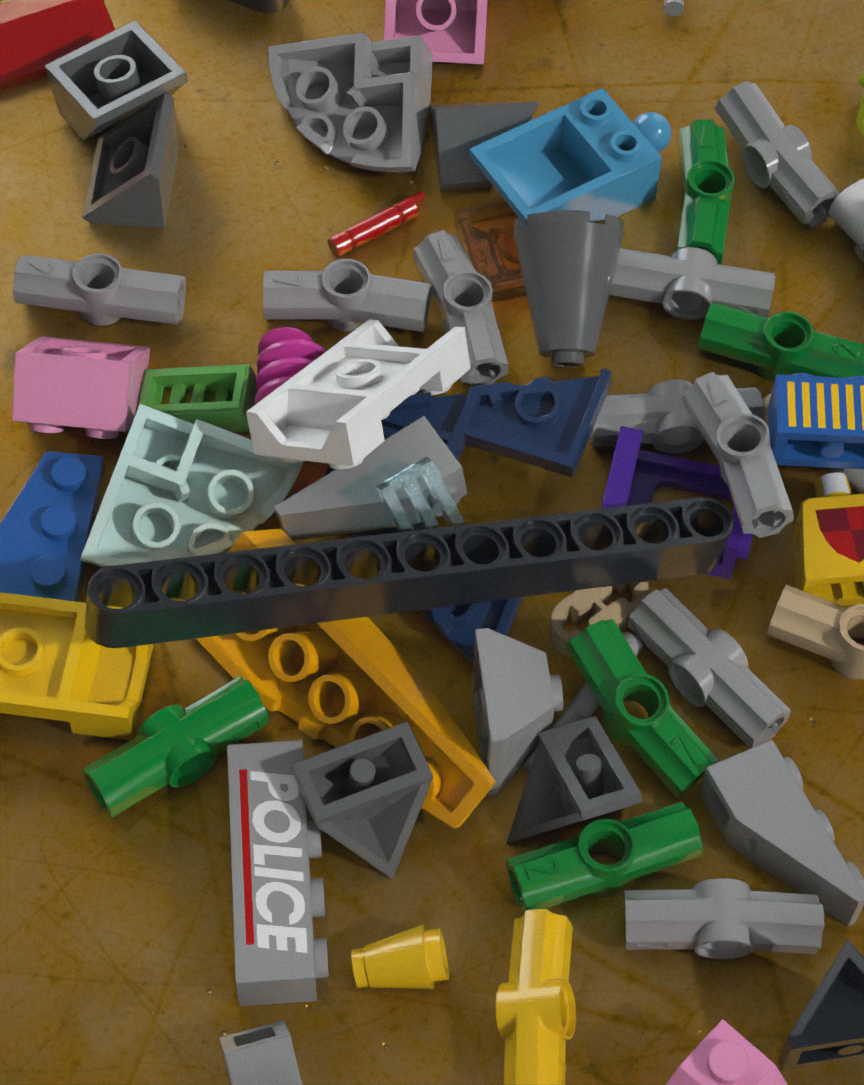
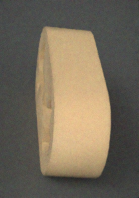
(593, 604)

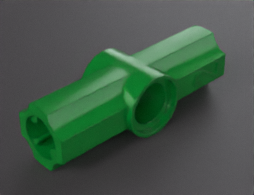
(779, 344)
(176, 746)
(639, 843)

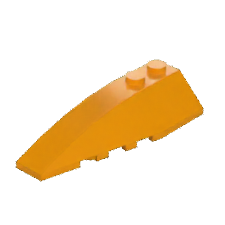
(351, 683)

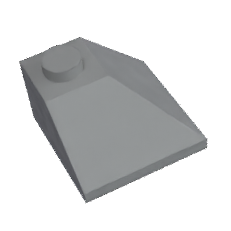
(511, 702)

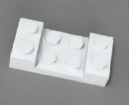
(338, 400)

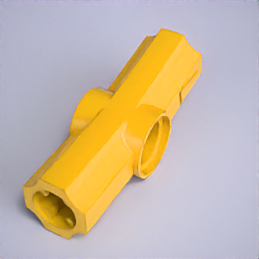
(538, 1001)

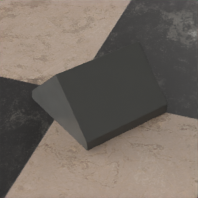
(135, 168)

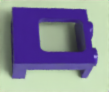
(640, 473)

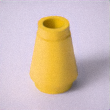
(402, 960)

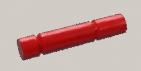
(376, 225)

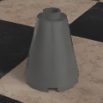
(567, 279)

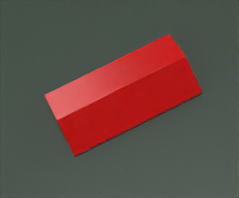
(44, 31)

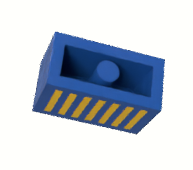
(817, 421)

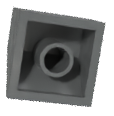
(112, 79)

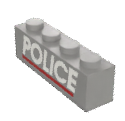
(271, 877)

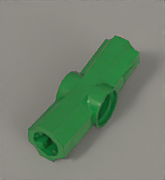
(706, 187)
(617, 677)

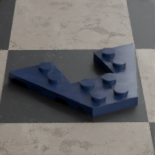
(528, 423)

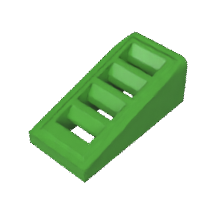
(224, 380)

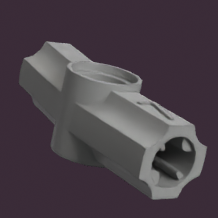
(776, 154)
(346, 297)
(464, 302)
(750, 475)
(723, 920)

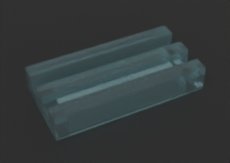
(408, 479)

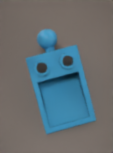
(577, 159)

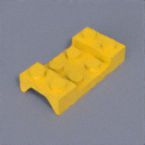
(62, 674)

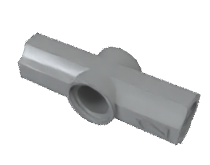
(690, 282)
(99, 289)
(660, 416)
(708, 668)

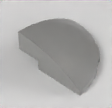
(358, 97)

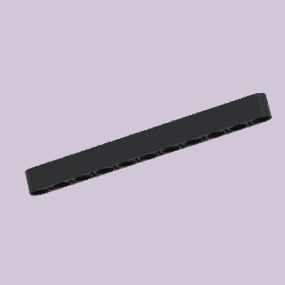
(454, 564)

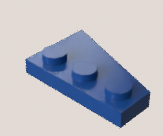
(50, 527)

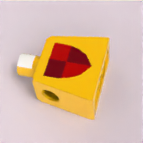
(831, 542)

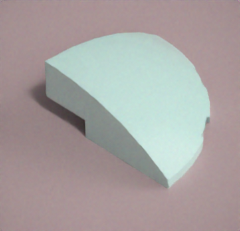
(183, 492)

